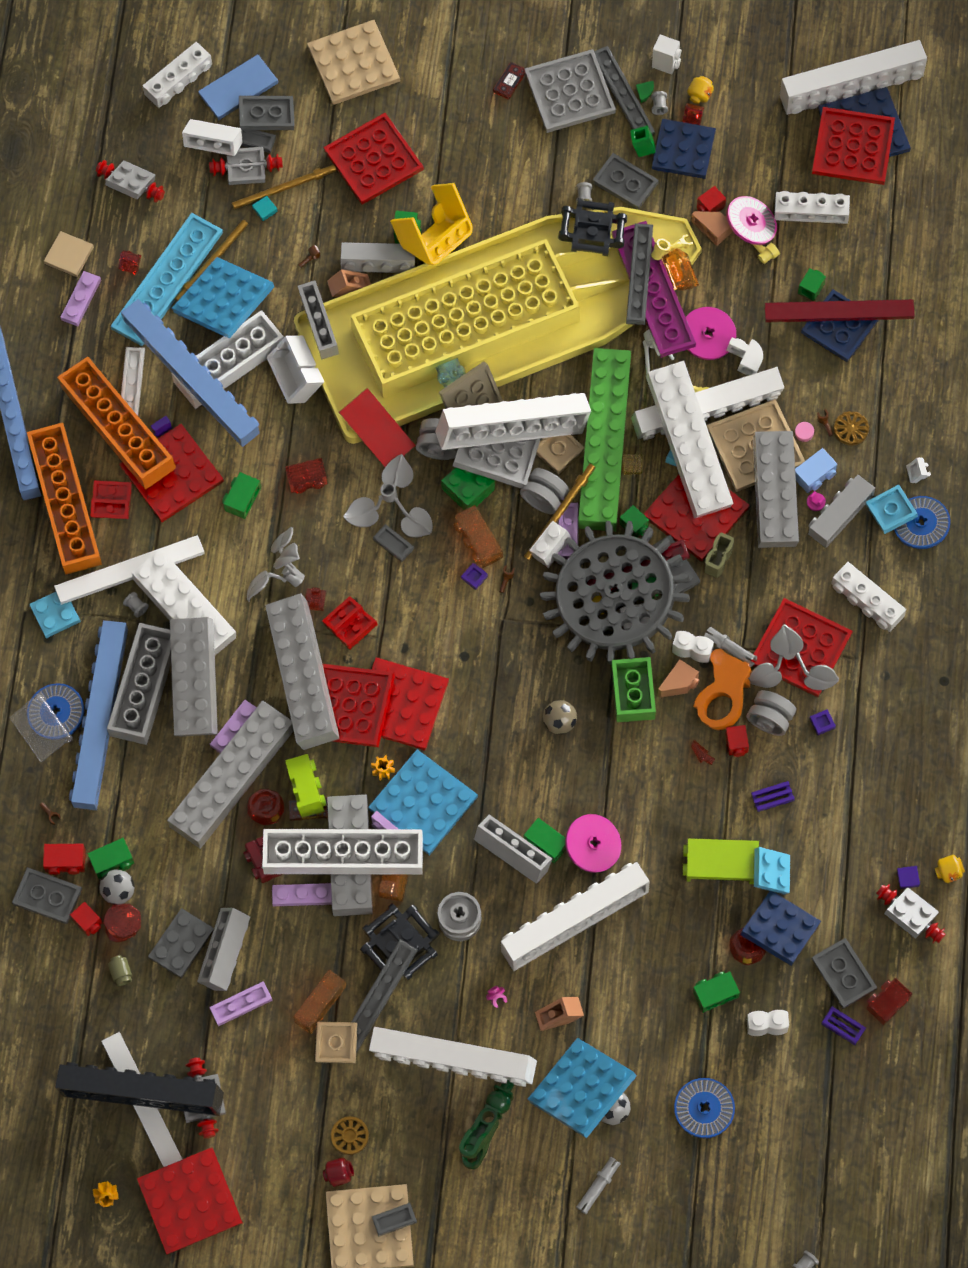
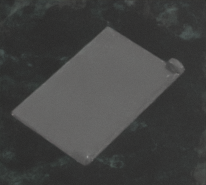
(40, 727)

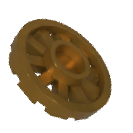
(851, 428)
(349, 1135)

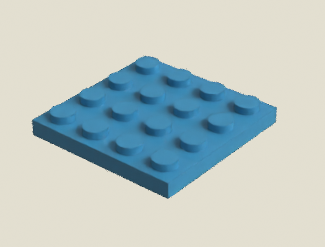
(223, 297)
(424, 799)
(582, 1087)

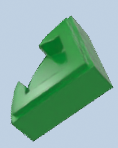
(645, 90)

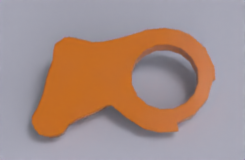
(729, 681)

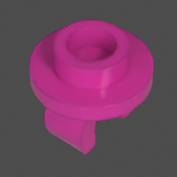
(816, 501)
(495, 993)

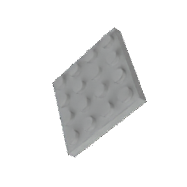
(570, 91)
(502, 461)

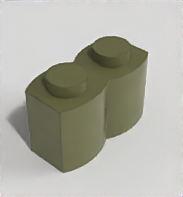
(719, 555)

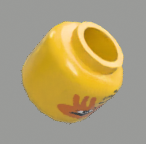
(700, 90)
(949, 869)

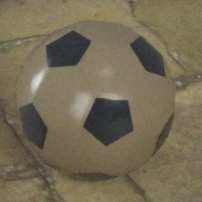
(559, 717)

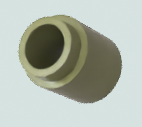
(120, 970)

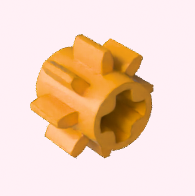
(386, 764)
(105, 1194)

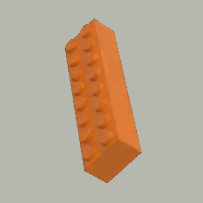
(116, 422)
(64, 498)

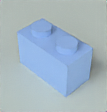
(815, 471)

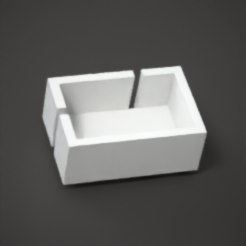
(295, 369)

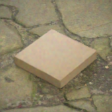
(68, 254)
(559, 451)
(336, 1042)

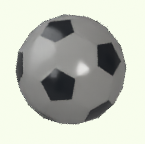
(117, 887)
(618, 1112)

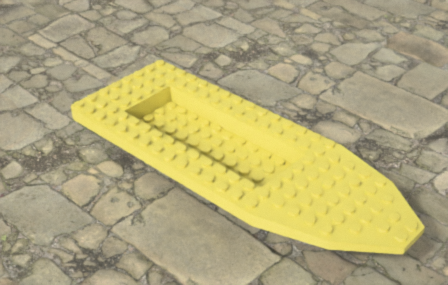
(500, 302)

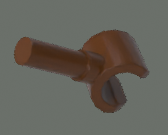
(314, 254)
(824, 420)
(507, 576)
(49, 813)

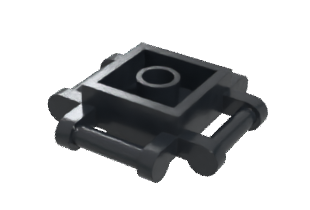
(592, 228)
(396, 930)

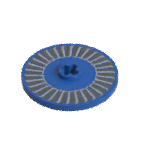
(935, 527)
(67, 701)
(702, 1092)

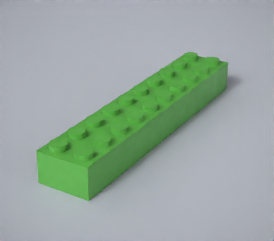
(605, 438)

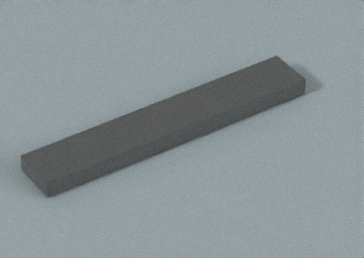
(621, 90)
(639, 274)
(382, 990)

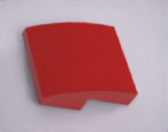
(111, 499)
(349, 622)

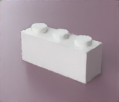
(212, 137)

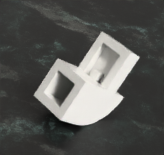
(751, 354)

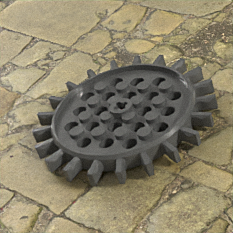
(656, 610)

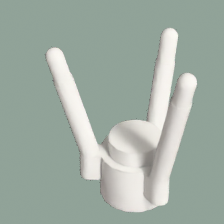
(649, 342)

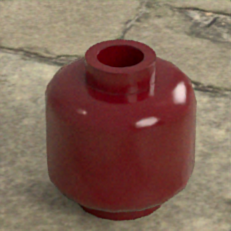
(338, 1172)

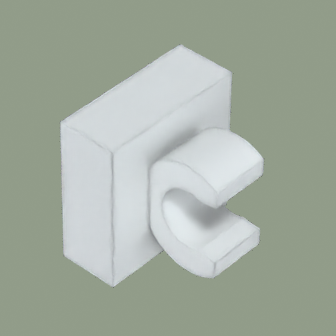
(917, 470)

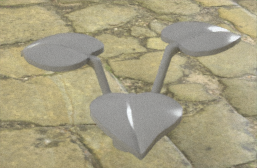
(400, 474)
(287, 556)
(788, 645)

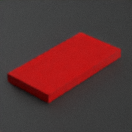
(376, 427)

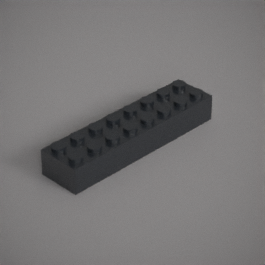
(139, 1089)

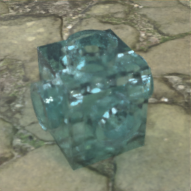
(449, 372)

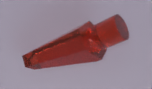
(702, 753)

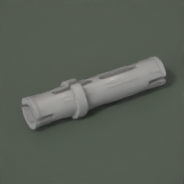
(724, 642)
(598, 1185)

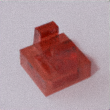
(693, 114)
(129, 262)
(316, 598)

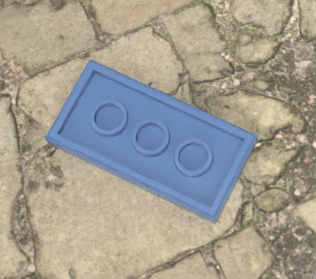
(246, 80)

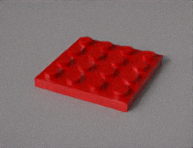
(853, 145)
(373, 158)
(185, 484)
(674, 517)
(821, 643)
(359, 702)
(412, 704)
(189, 1200)

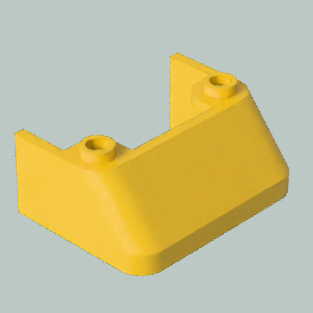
(448, 231)

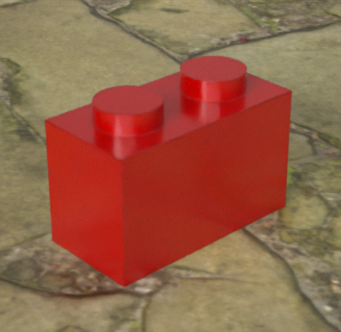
(64, 858)

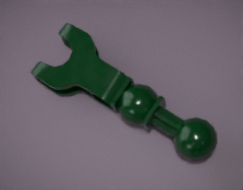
(480, 1134)

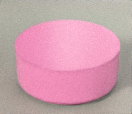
(804, 431)

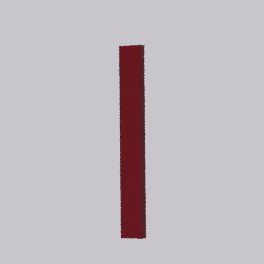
(839, 310)

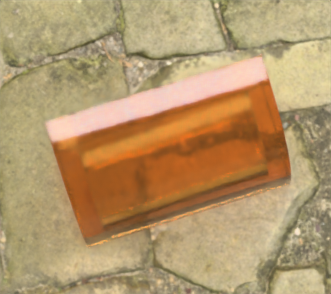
(680, 270)
(393, 886)

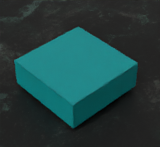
(264, 208)

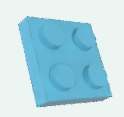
(891, 509)
(54, 616)
(771, 870)

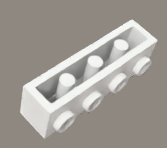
(177, 75)
(812, 207)
(868, 597)

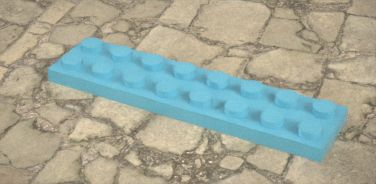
(172, 270)

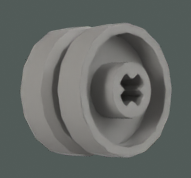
(428, 442)
(544, 491)
(771, 713)
(460, 905)

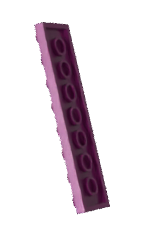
(663, 308)

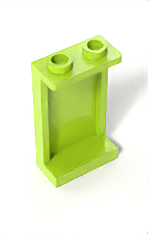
(719, 859)

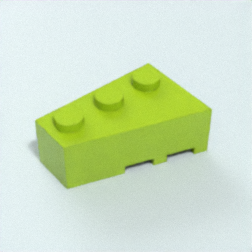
(306, 785)

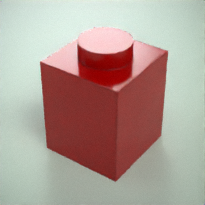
(711, 201)
(737, 740)
(86, 919)

